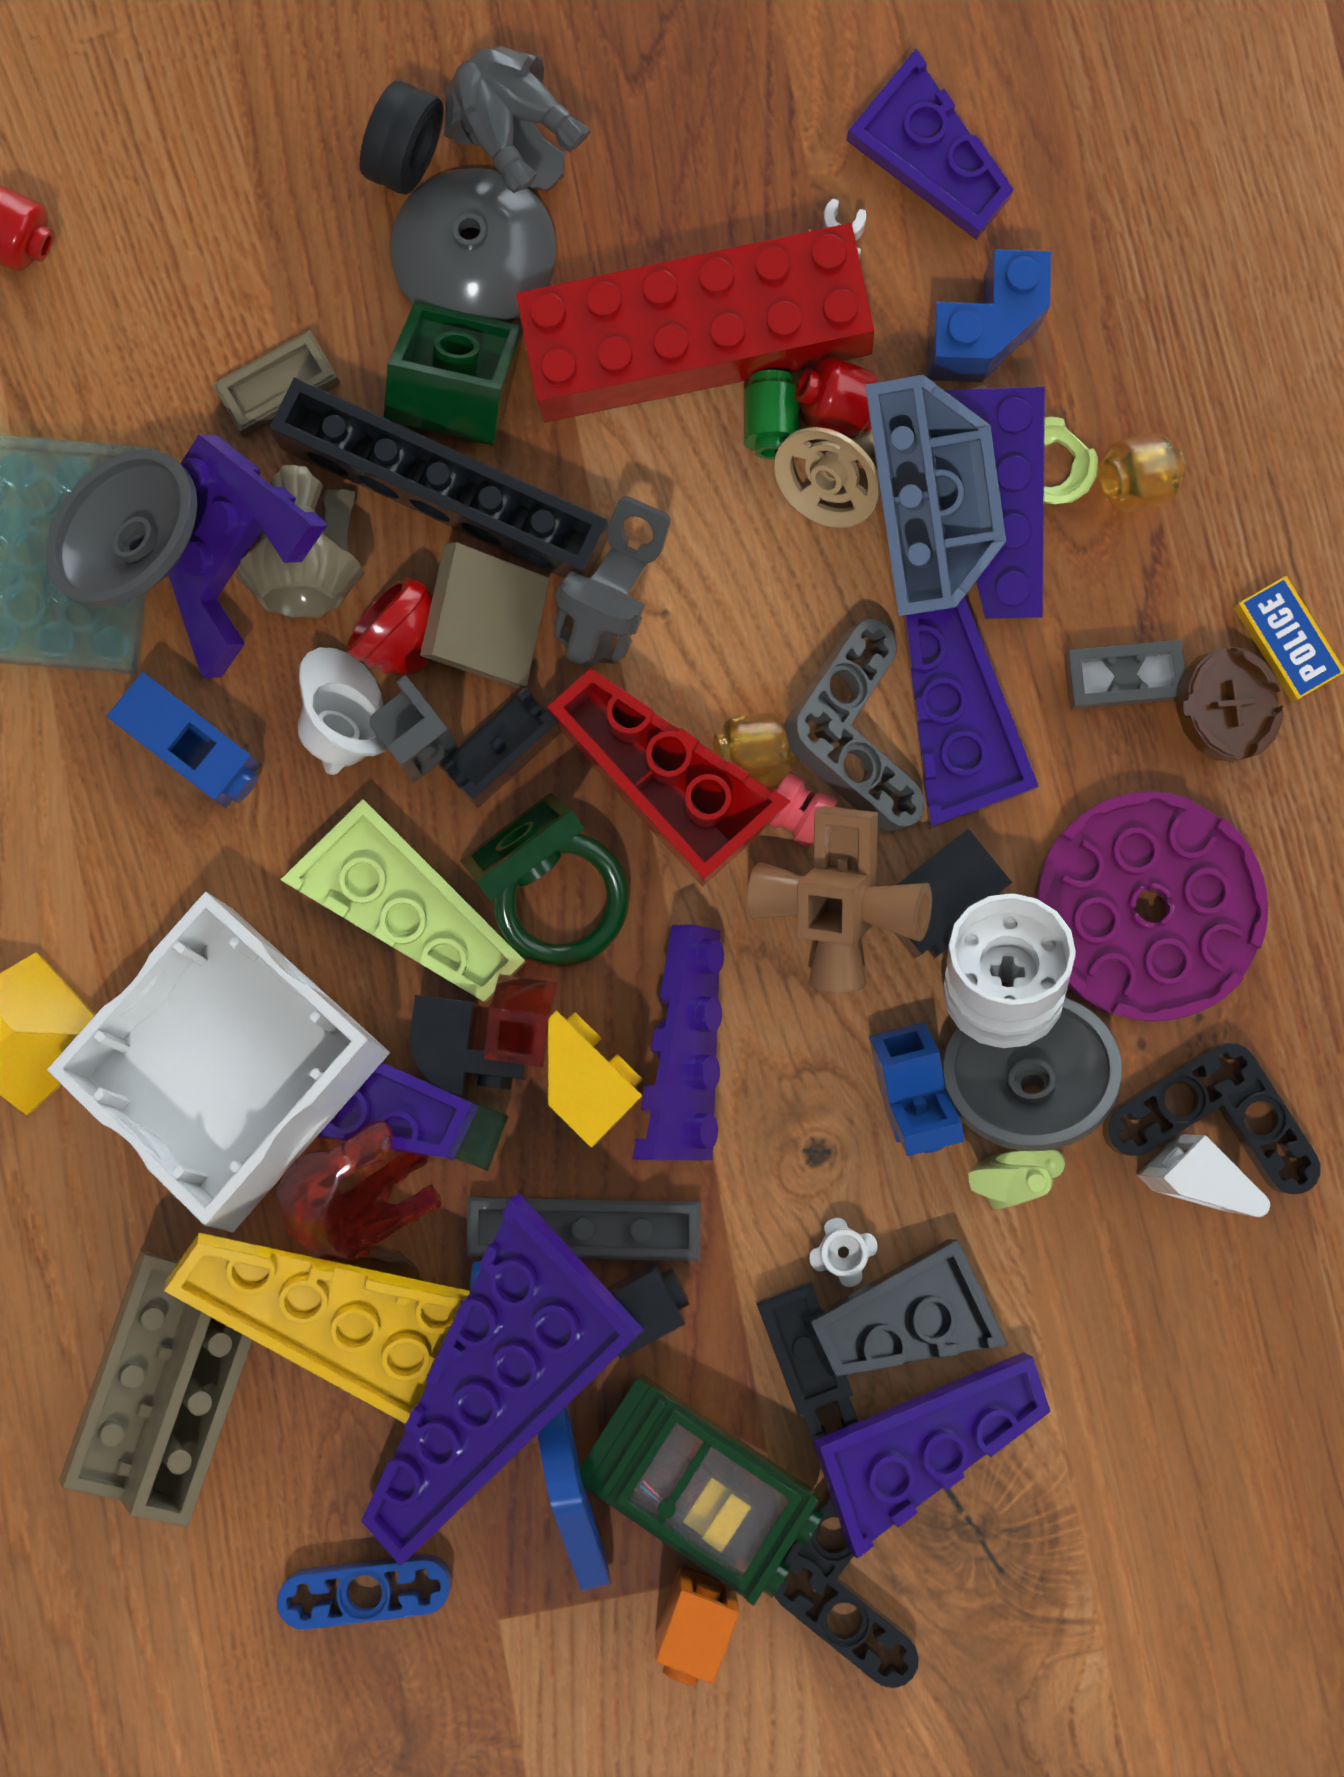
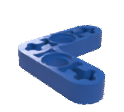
(571, 1503)

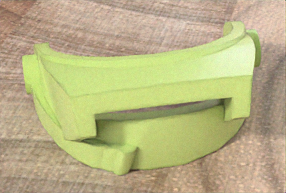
(1015, 1176)

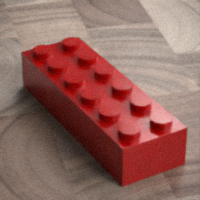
(696, 322)

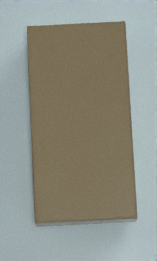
(258, 389)

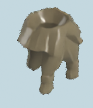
(327, 571)

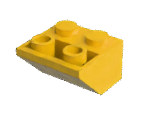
(582, 1083)

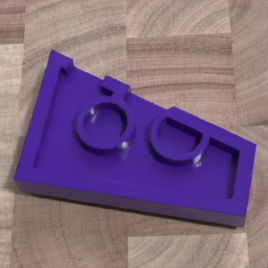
(929, 150)

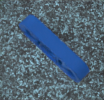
(320, 1582)

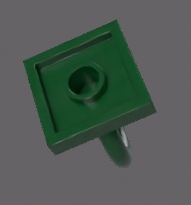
(527, 852)

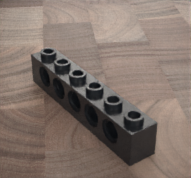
(438, 481)

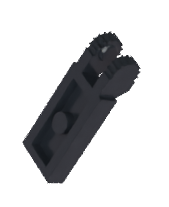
(798, 1359)

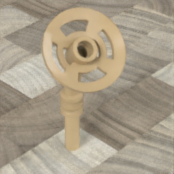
(828, 475)

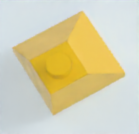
(36, 1025)

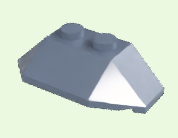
(934, 492)

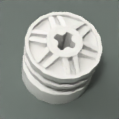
(1013, 943)

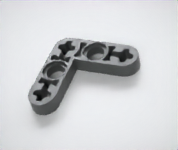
(835, 722)

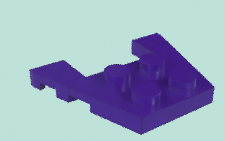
(230, 516)

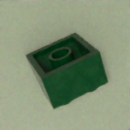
(452, 373)

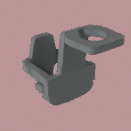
(603, 602)

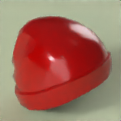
(394, 629)

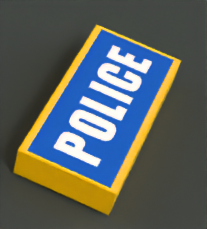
(1289, 639)

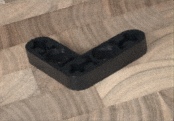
(1232, 1101)
(824, 1569)

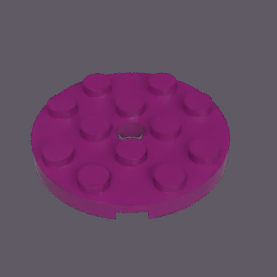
(1209, 894)

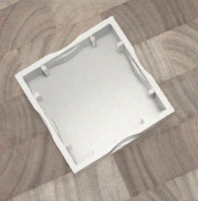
(218, 1063)

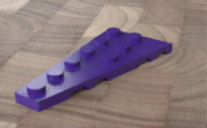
(509, 1364)

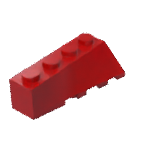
(678, 787)

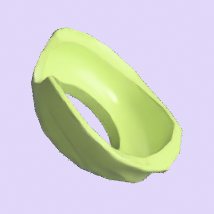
(1083, 468)

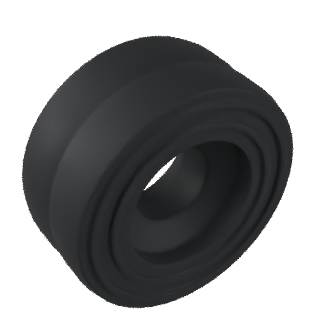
(401, 137)

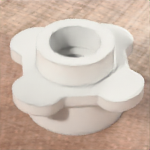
(848, 1268)

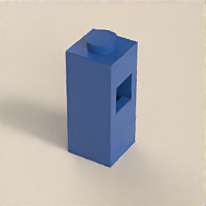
(185, 741)

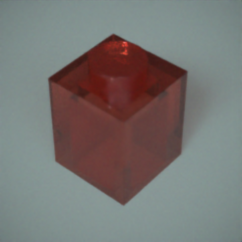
(519, 1020)

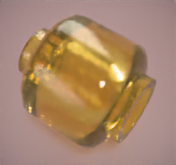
(1141, 472)
(757, 746)

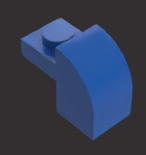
(915, 1090)

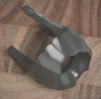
(495, 107)

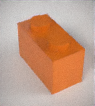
(695, 1627)

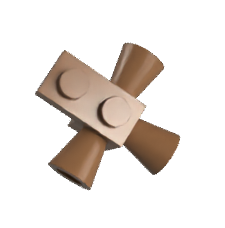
(840, 898)

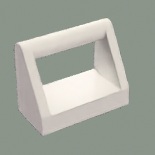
(1202, 1174)

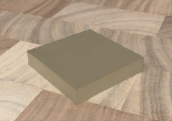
(484, 615)

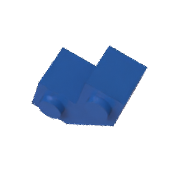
(974, 338)

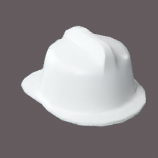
(337, 709)

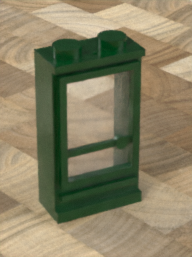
(700, 1490)

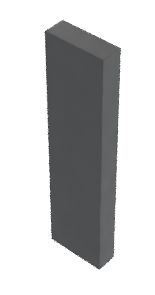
(600, 1226)

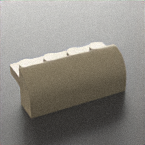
(156, 1401)

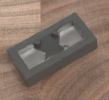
(1124, 674)

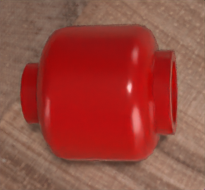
(22, 230)
(835, 396)

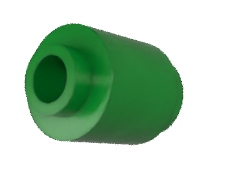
(769, 411)

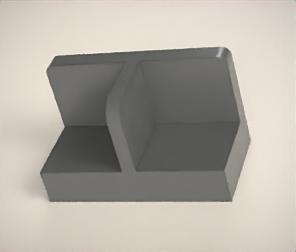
(412, 731)

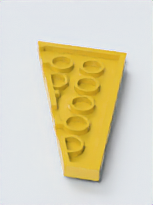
(335, 1319)

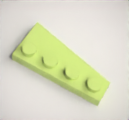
(394, 894)

